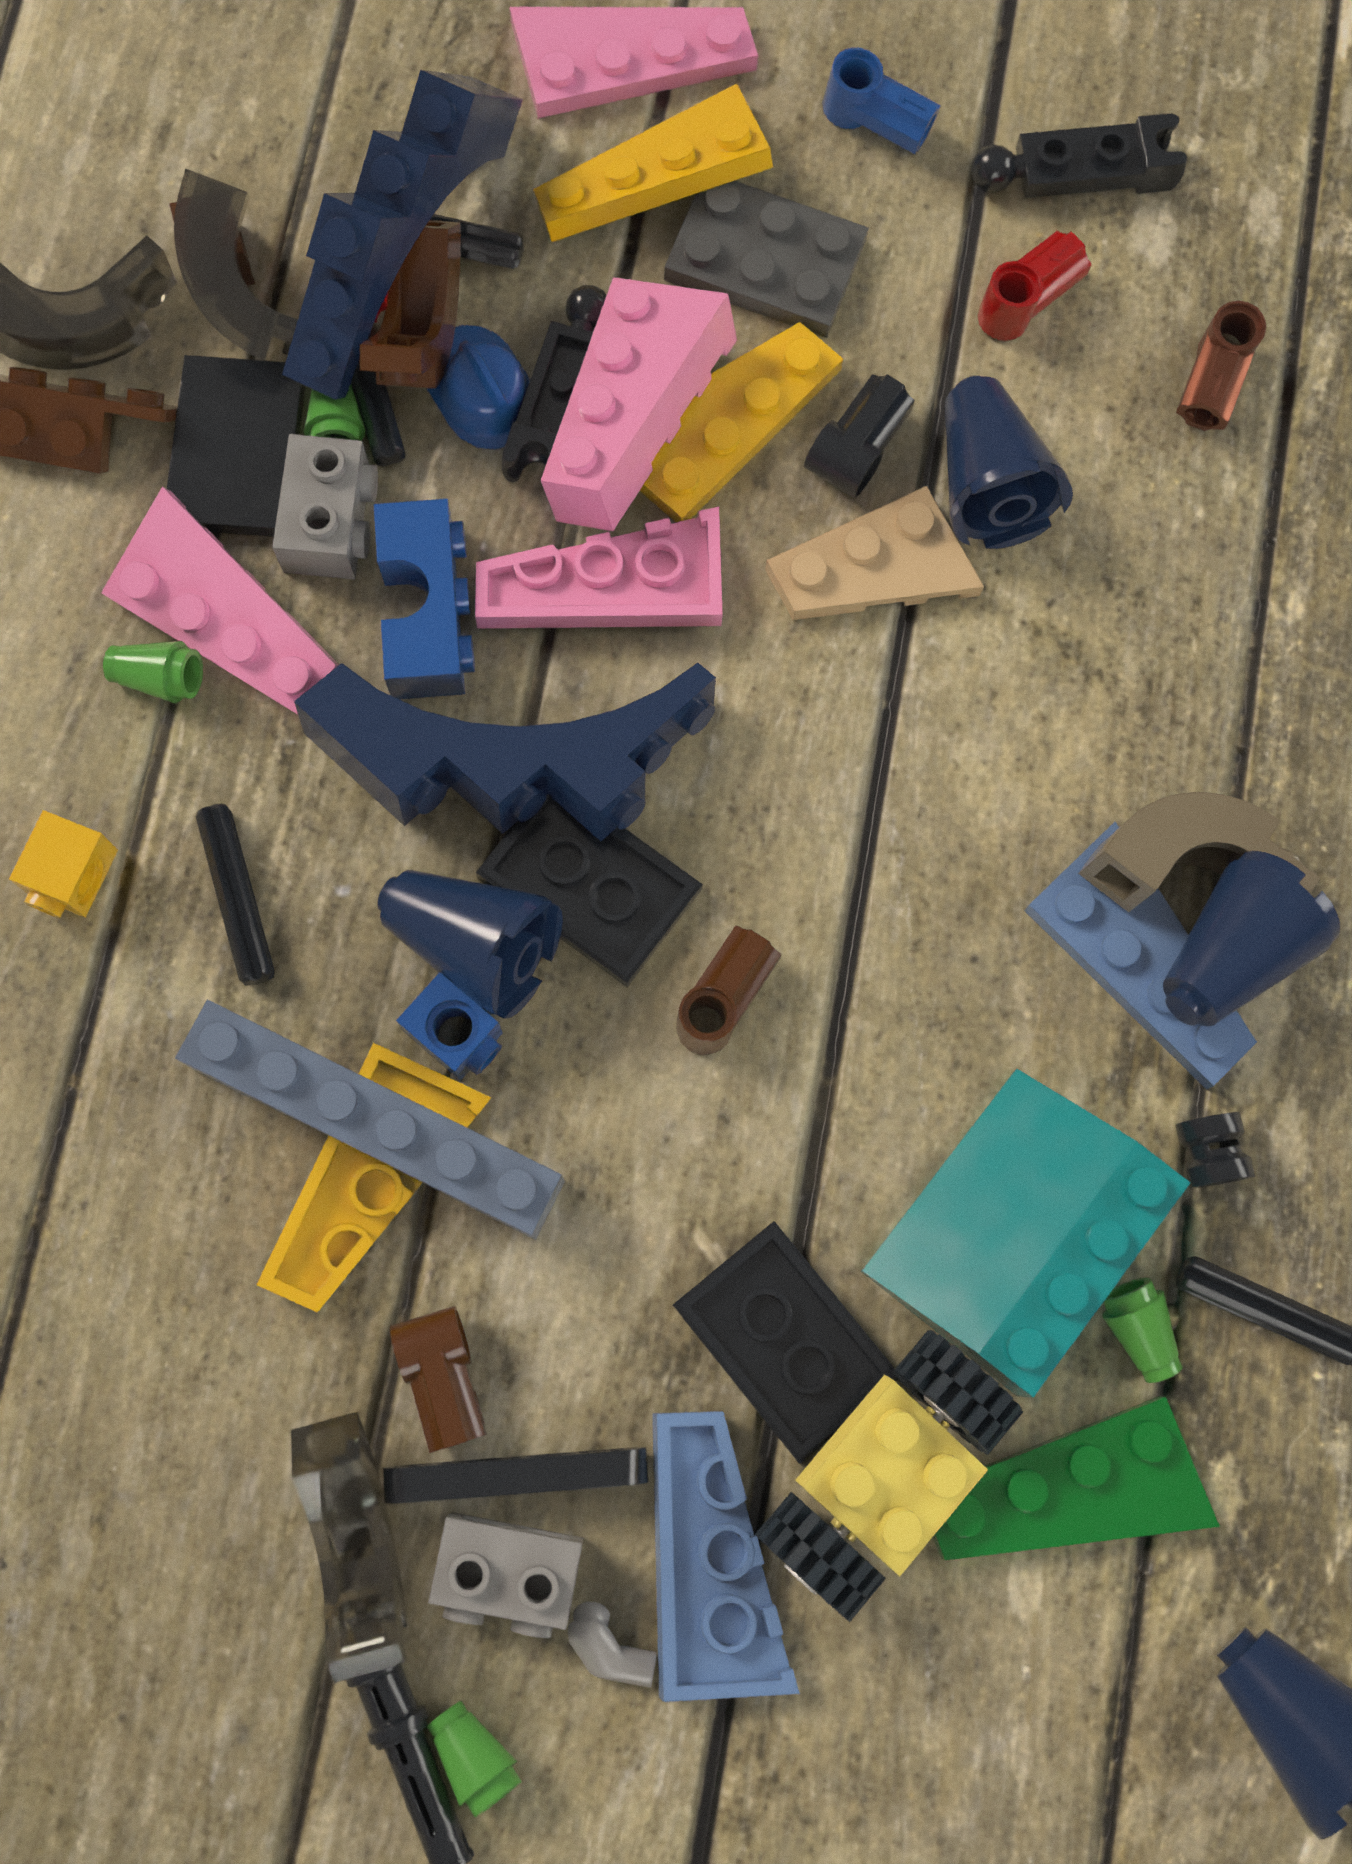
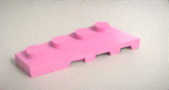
(620, 53)
(628, 580)
(200, 595)

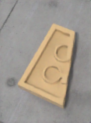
(877, 559)

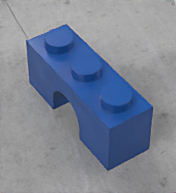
(420, 548)

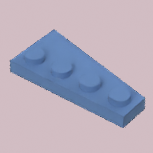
(1130, 961)
(712, 1594)

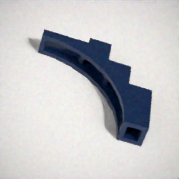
(367, 234)
(503, 771)

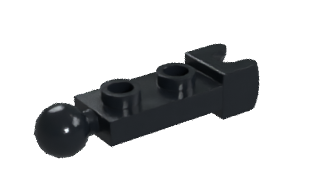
(1086, 160)
(552, 383)

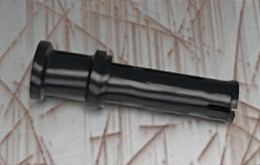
(398, 1729)

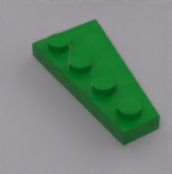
(1083, 1487)

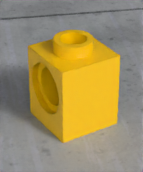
(62, 866)

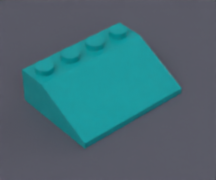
(1025, 1231)

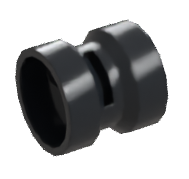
(1216, 1165)

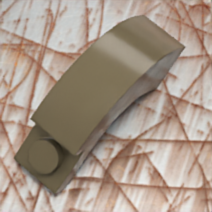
(1180, 831)

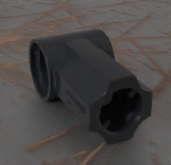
(853, 447)

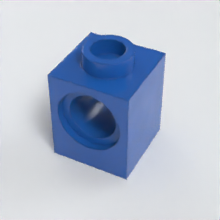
(436, 1005)

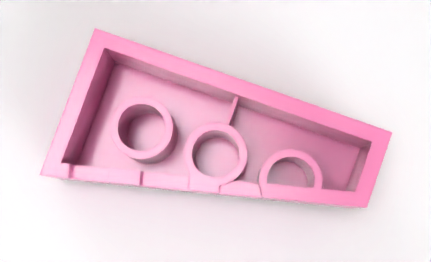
(628, 399)

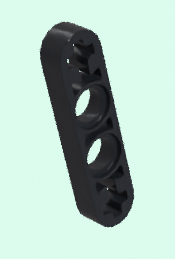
(515, 1475)

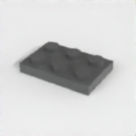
(767, 254)

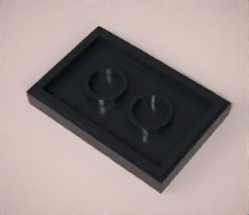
(233, 441)
(612, 892)
(784, 1340)

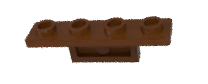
(67, 423)

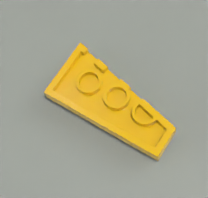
(666, 163)
(353, 1194)

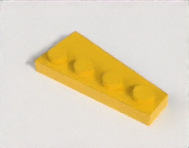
(737, 418)

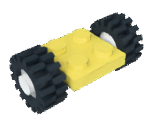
(891, 1474)

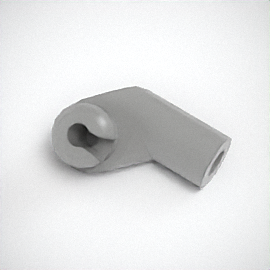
(601, 1651)

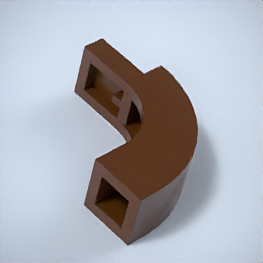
(420, 313)

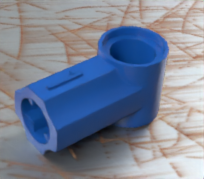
(865, 97)

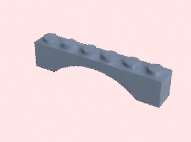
(371, 1119)

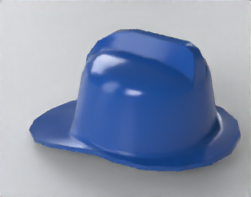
(481, 387)

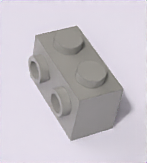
(324, 507)
(505, 1574)

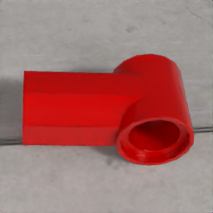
(1031, 285)

